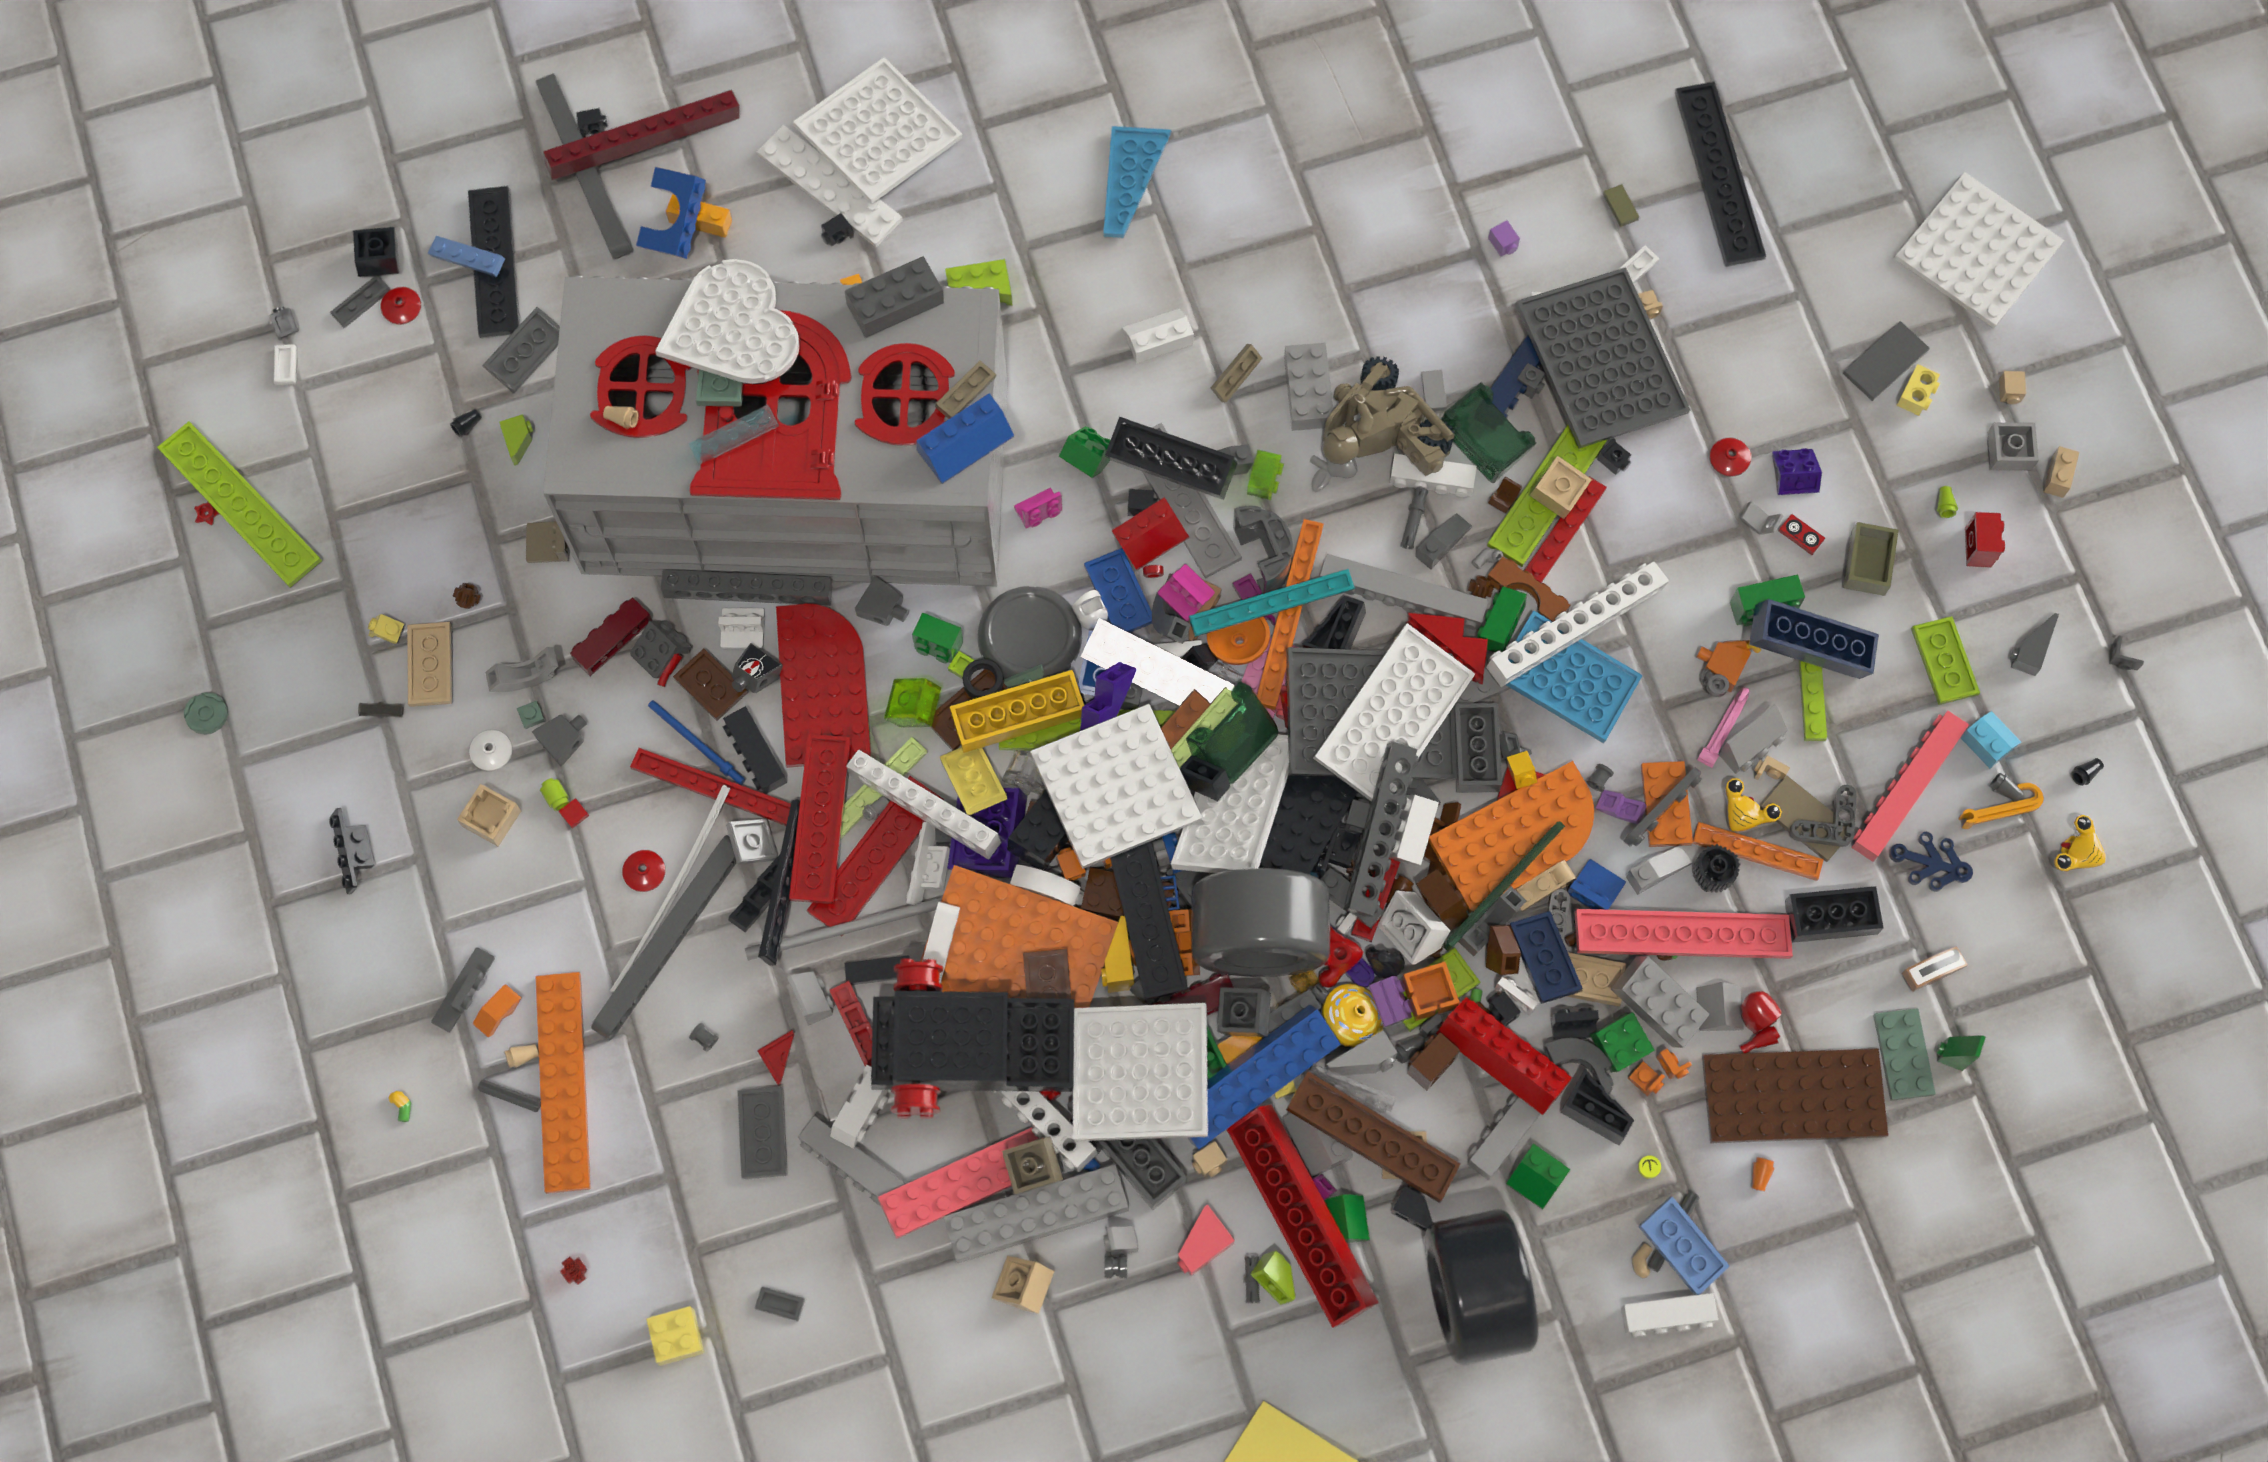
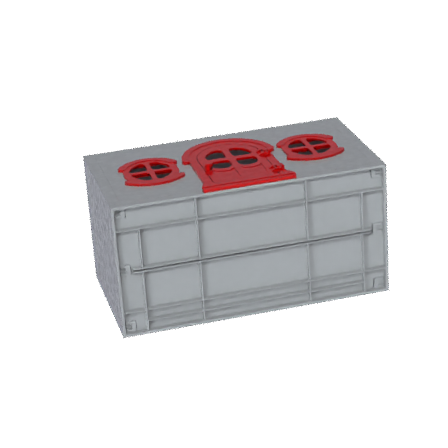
(801, 500)

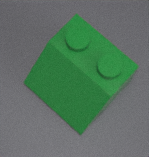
(1538, 1176)

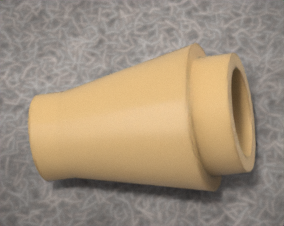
(624, 416)
(519, 1055)

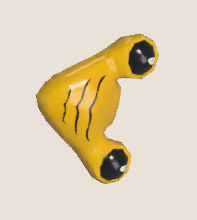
(1744, 811)
(2081, 850)

